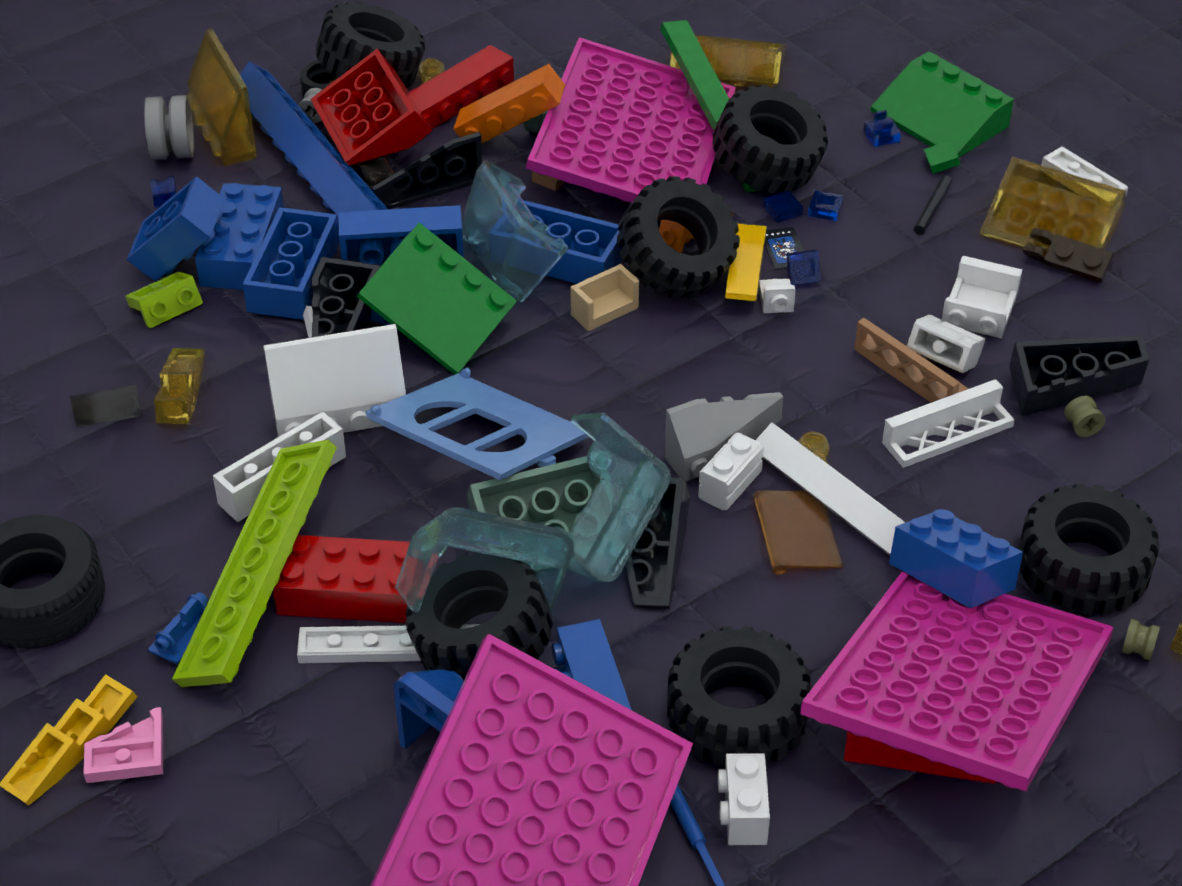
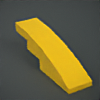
(746, 268)
(62, 747)

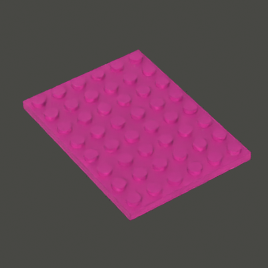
(623, 125)
(960, 681)
(535, 785)

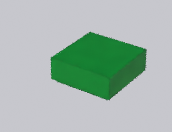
(941, 156)

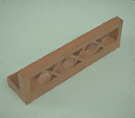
(904, 363)

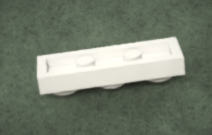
(1068, 162)

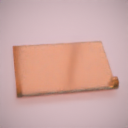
(796, 531)

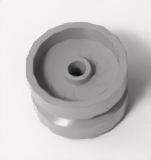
(169, 129)

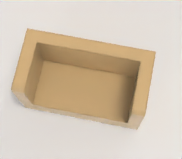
(604, 297)

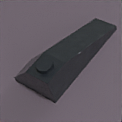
(436, 173)
(335, 296)
(657, 554)

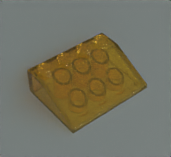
(742, 59)
(221, 103)
(1052, 202)

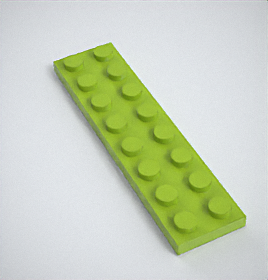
(254, 565)

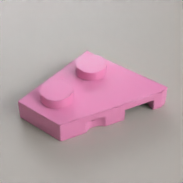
(126, 751)

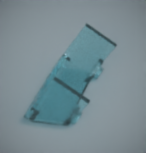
(620, 504)
(540, 546)

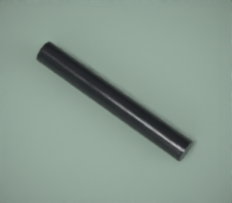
(932, 205)

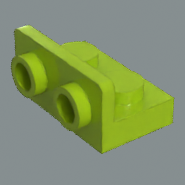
(165, 298)

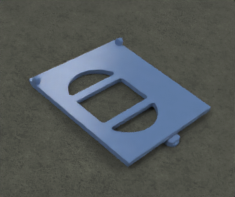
(542, 430)

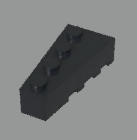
(1060, 370)

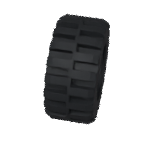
(357, 30)
(780, 117)
(700, 214)
(1082, 580)
(472, 588)
(746, 661)

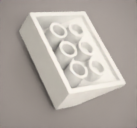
(334, 375)

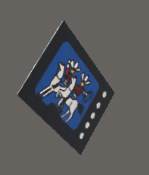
(781, 242)

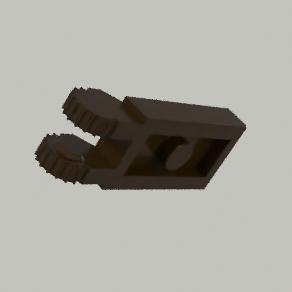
(1069, 255)

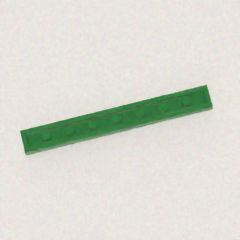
(697, 71)

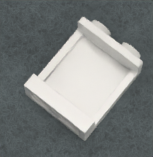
(982, 296)

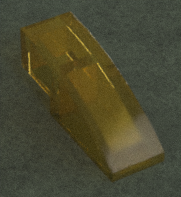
(179, 386)

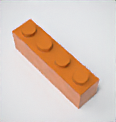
(511, 104)

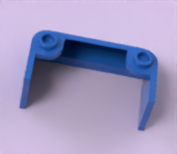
(424, 701)

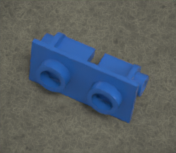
(176, 636)

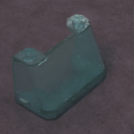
(507, 233)

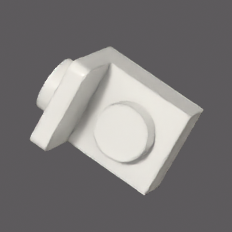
(777, 295)

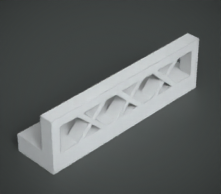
(941, 418)

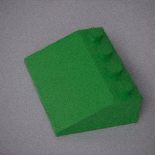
(945, 104)
(437, 298)

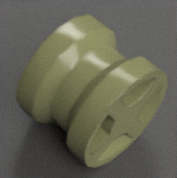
(1084, 416)
(1140, 639)

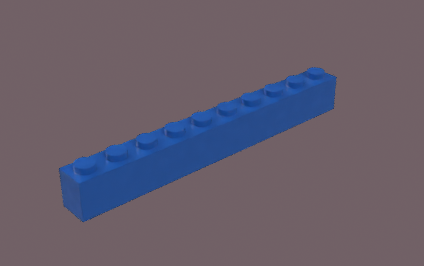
(306, 145)

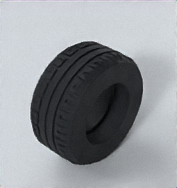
(63, 604)

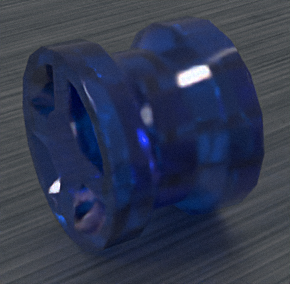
(162, 190)

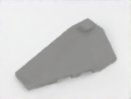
(702, 428)

